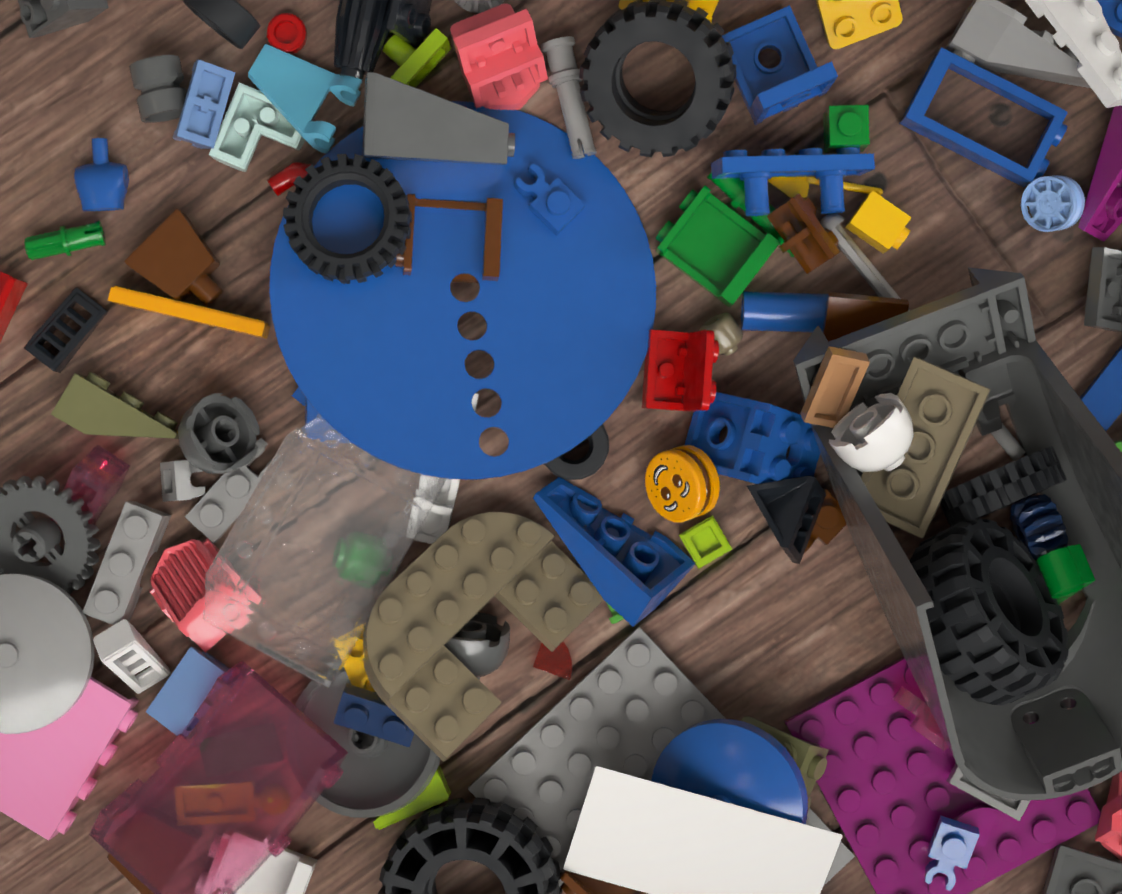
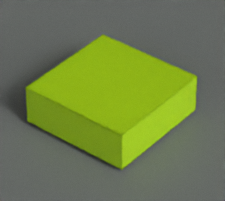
(705, 541)

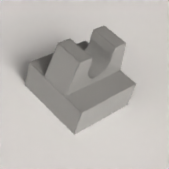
(176, 481)

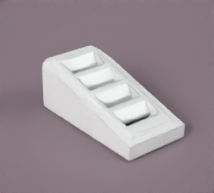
(127, 654)

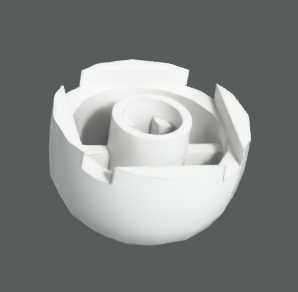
(874, 435)

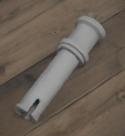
(566, 80)

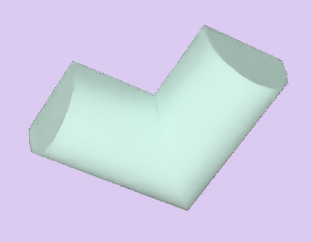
(244, 123)

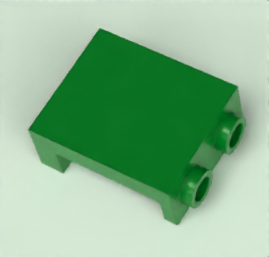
(715, 246)

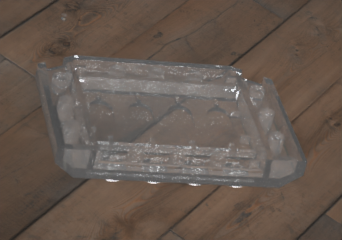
(315, 550)

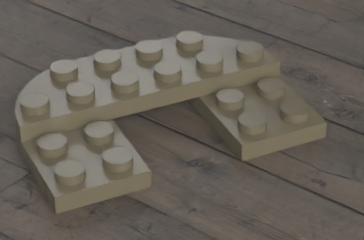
(441, 593)

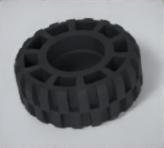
(991, 612)
(475, 834)

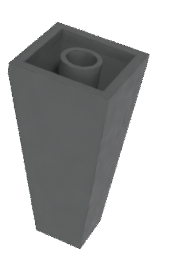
(423, 127)

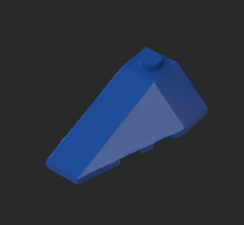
(621, 560)

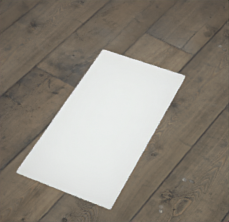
(691, 843)

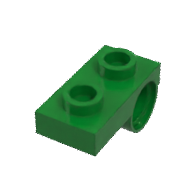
(1065, 571)

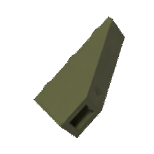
(98, 411)

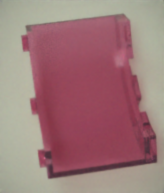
(222, 791)

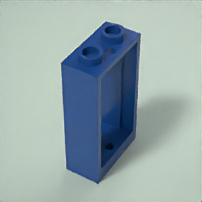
(917, 122)

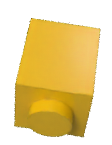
(879, 223)

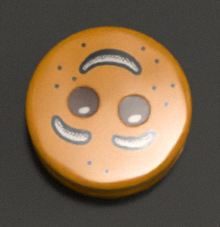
(682, 483)

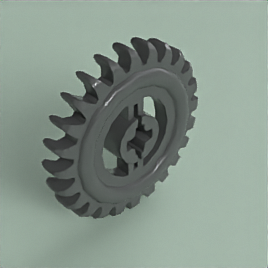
(42, 536)

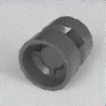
(160, 88)

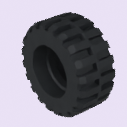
(621, 113)

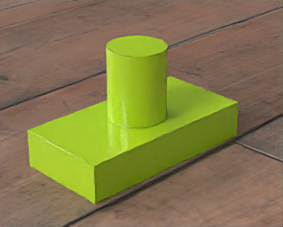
(419, 62)

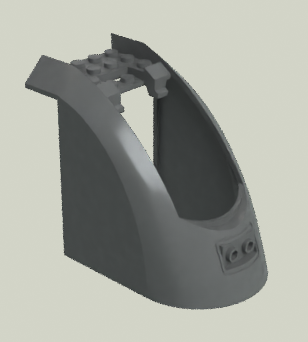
(993, 342)

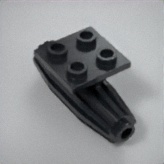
(364, 27)

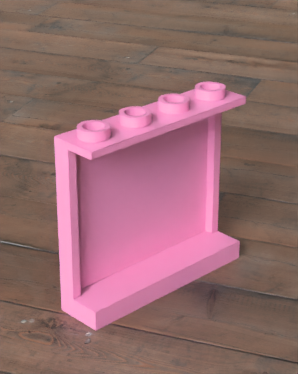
(55, 765)

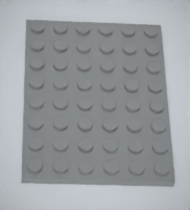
(611, 720)

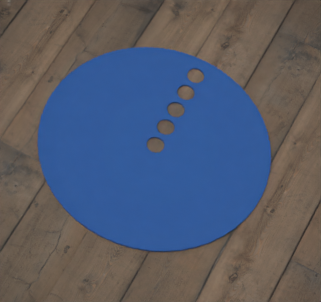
(560, 320)

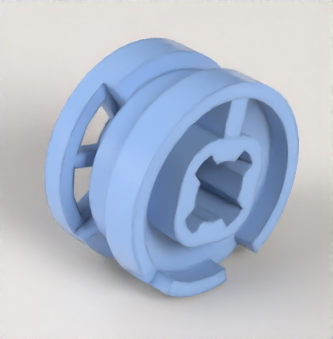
(1053, 202)

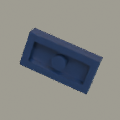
(368, 714)

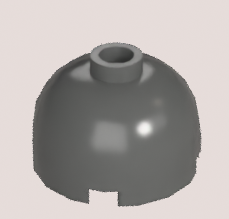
(218, 434)
(481, 644)

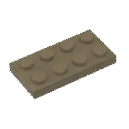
(943, 417)

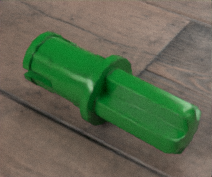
(65, 240)

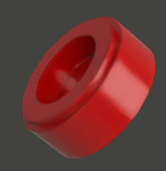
(287, 33)

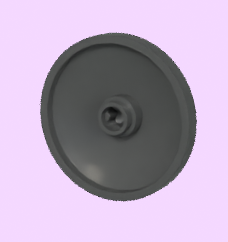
(377, 772)

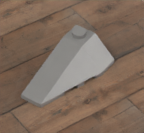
(999, 42)

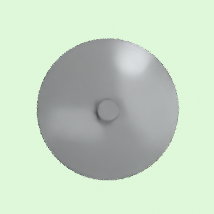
(42, 652)

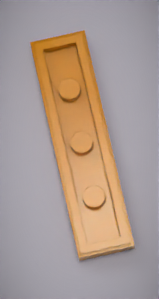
(189, 312)

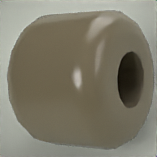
(725, 331)

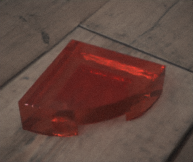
(555, 662)

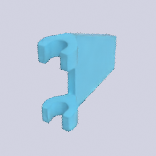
(299, 91)

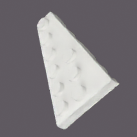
(1088, 36)

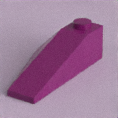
(1104, 199)

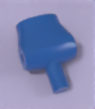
(101, 183)

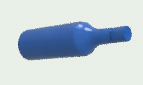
(782, 311)

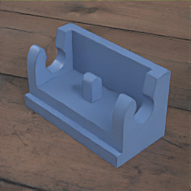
(204, 105)
(186, 691)

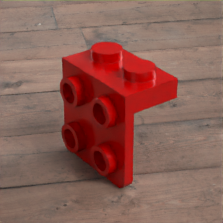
(680, 370)

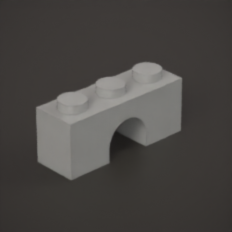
(120, 573)

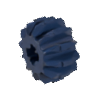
(1038, 525)

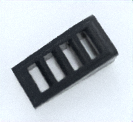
(55, 321)

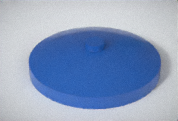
(736, 766)

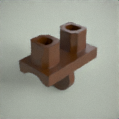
(804, 233)

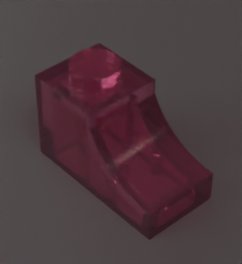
(96, 480)

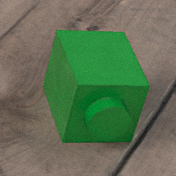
(846, 127)

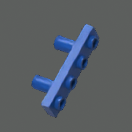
(810, 162)

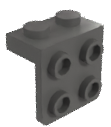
(1104, 290)

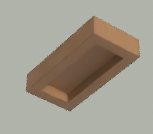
(834, 386)

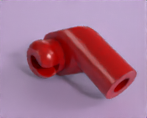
(284, 179)

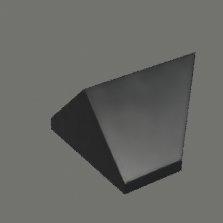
(790, 511)

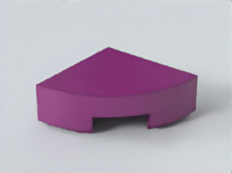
(980, 817)

